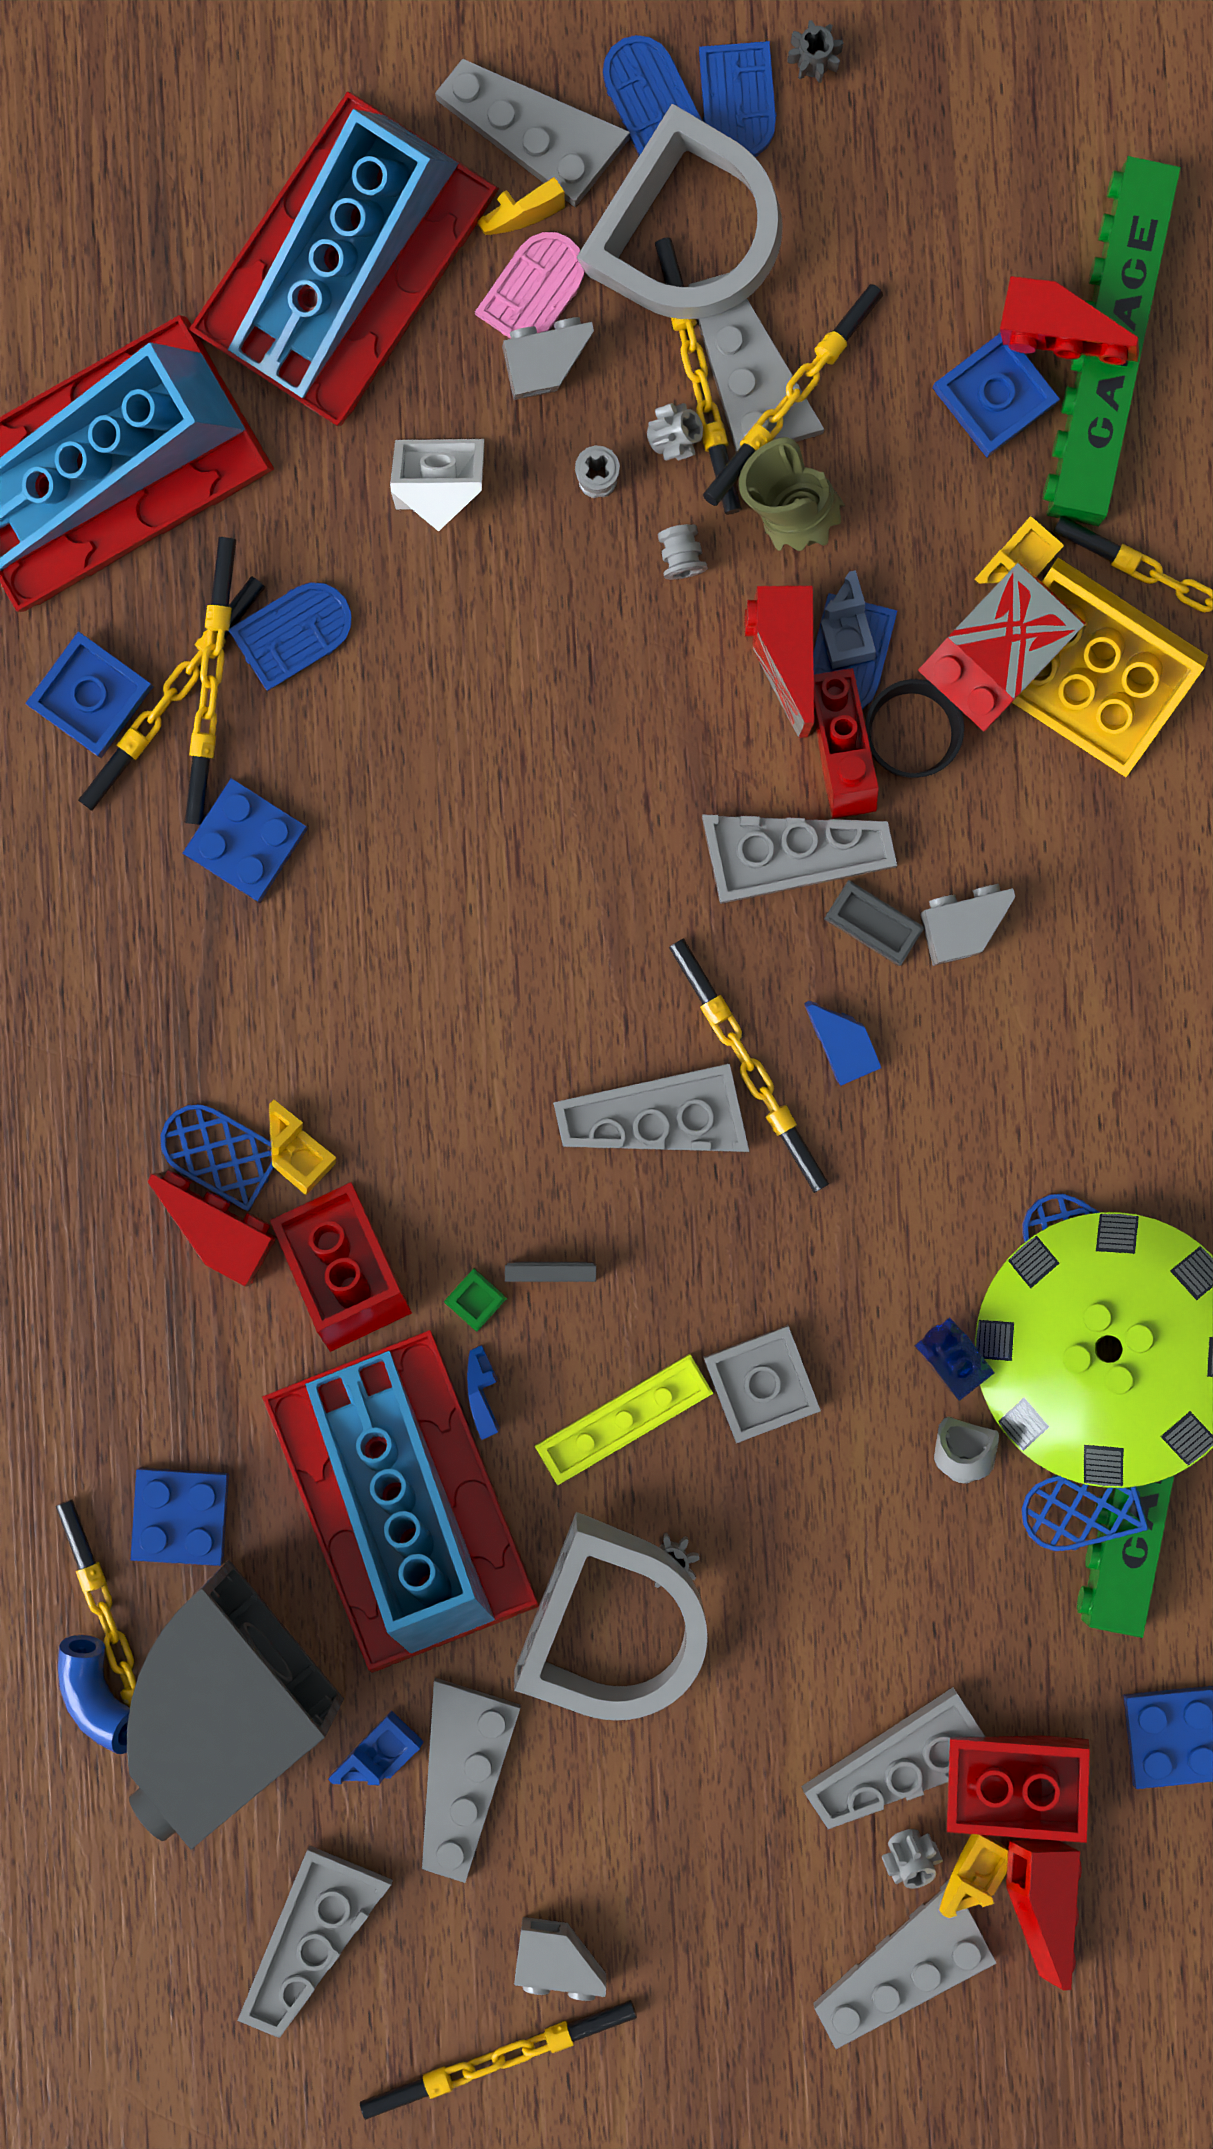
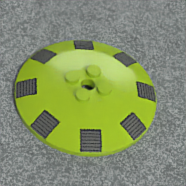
(1041, 1336)

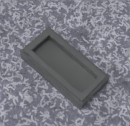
(874, 923)
(550, 1272)

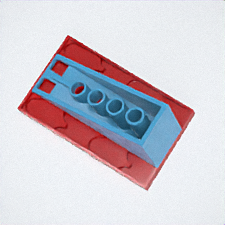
(344, 259)
(117, 461)
(400, 1501)

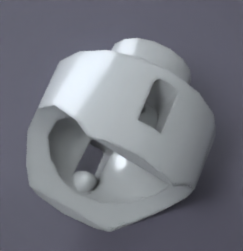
(965, 1450)

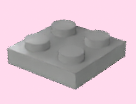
(762, 1384)

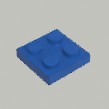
(995, 394)
(89, 694)
(245, 840)
(179, 1516)
(1170, 1736)

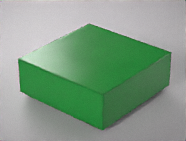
(475, 1299)

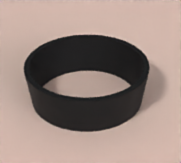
(925, 688)

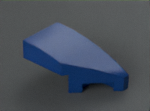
(844, 1043)
(479, 1376)
(379, 1753)

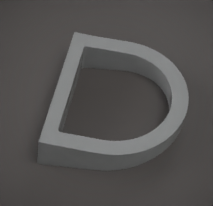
(673, 137)
(560, 1687)

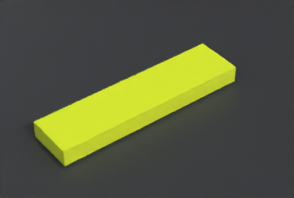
(623, 1419)

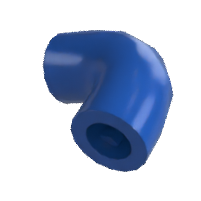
(88, 1695)

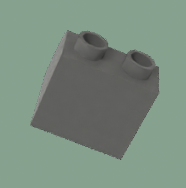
(220, 1710)

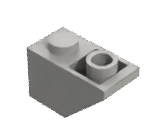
(542, 360)
(964, 927)
(556, 1960)

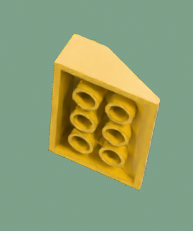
(1114, 677)

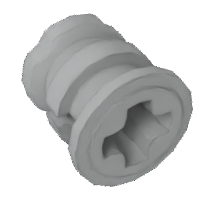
(595, 458)
(681, 552)

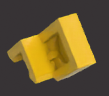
(531, 209)
(1029, 545)
(295, 1152)
(975, 1875)

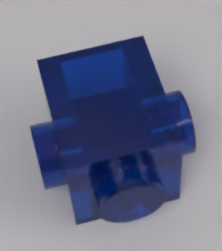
(954, 1358)

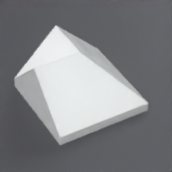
(436, 476)

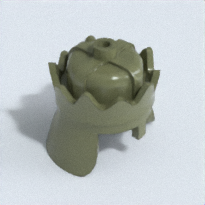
(790, 498)

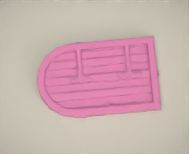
(534, 285)

